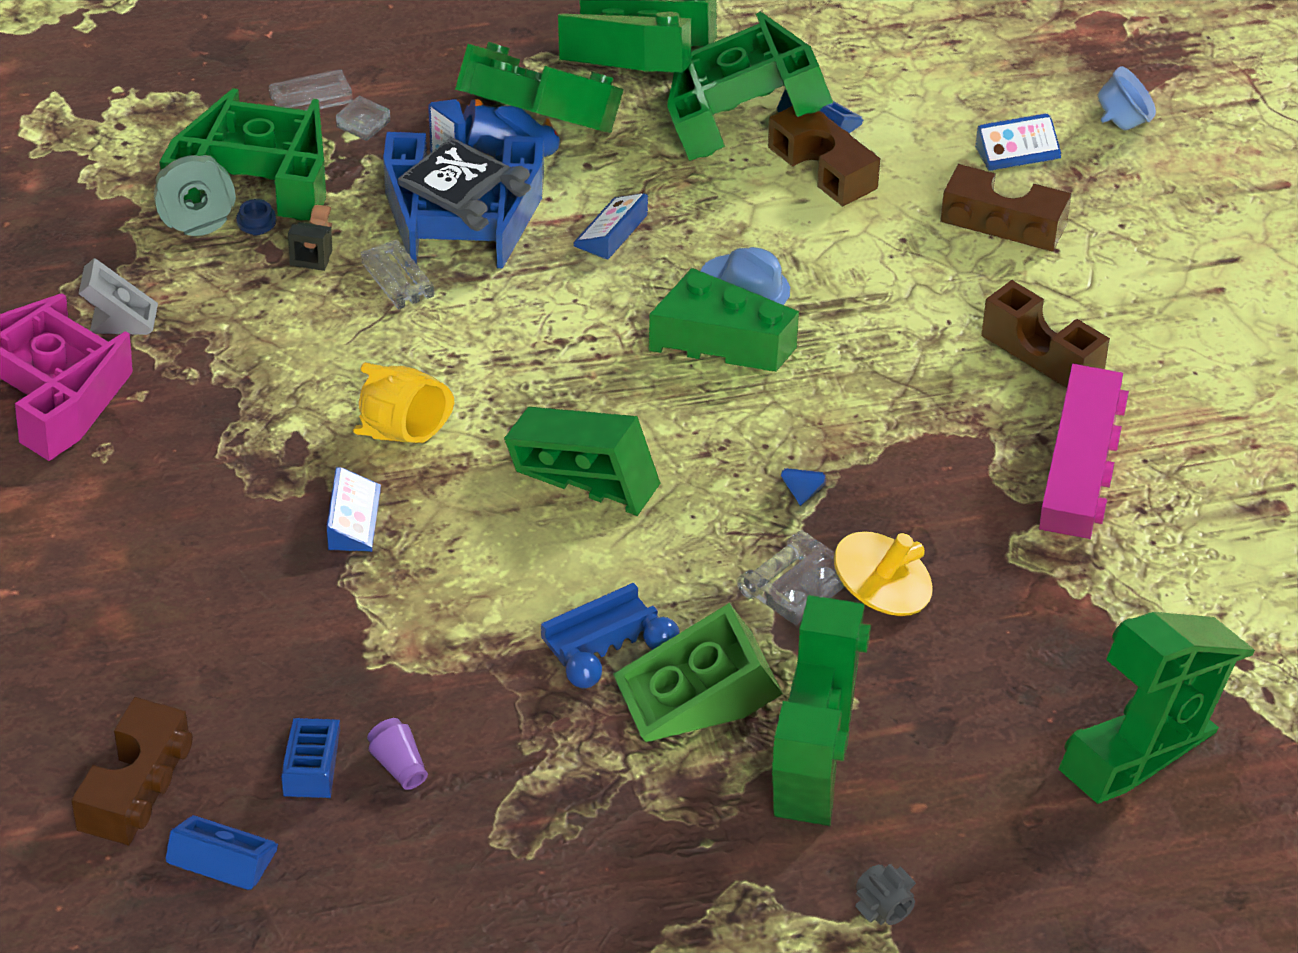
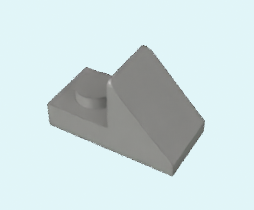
(116, 302)

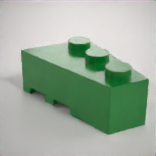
(723, 321)
(587, 451)

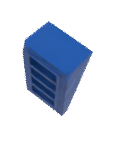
(307, 780)

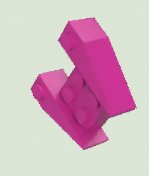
(61, 370)

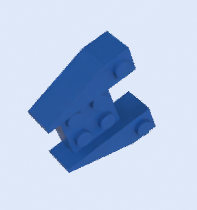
(423, 219)

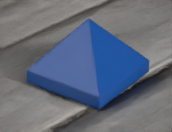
(803, 483)

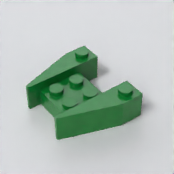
(637, 33)
(738, 70)
(551, 93)
(260, 143)
(1179, 675)
(819, 710)

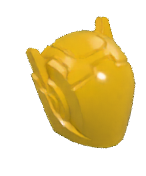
(402, 404)

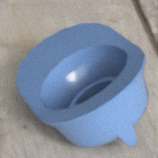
(1126, 100)
(751, 270)

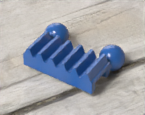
(597, 626)

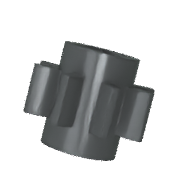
(885, 894)

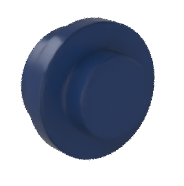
(256, 217)

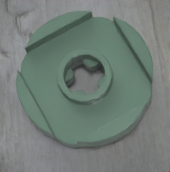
(198, 173)

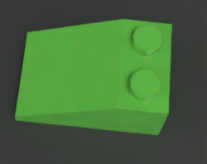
(698, 678)

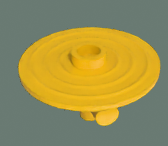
(884, 572)

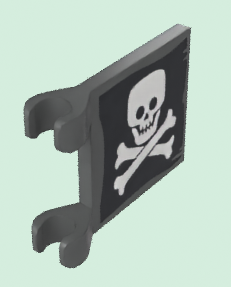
(459, 176)

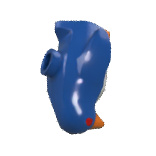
(489, 126)

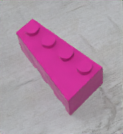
(1082, 452)

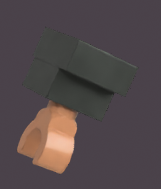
(311, 242)

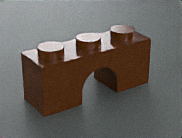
(845, 165)
(1030, 219)
(1017, 325)
(121, 800)

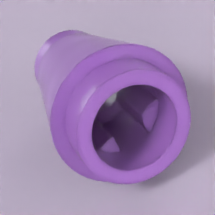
(397, 752)

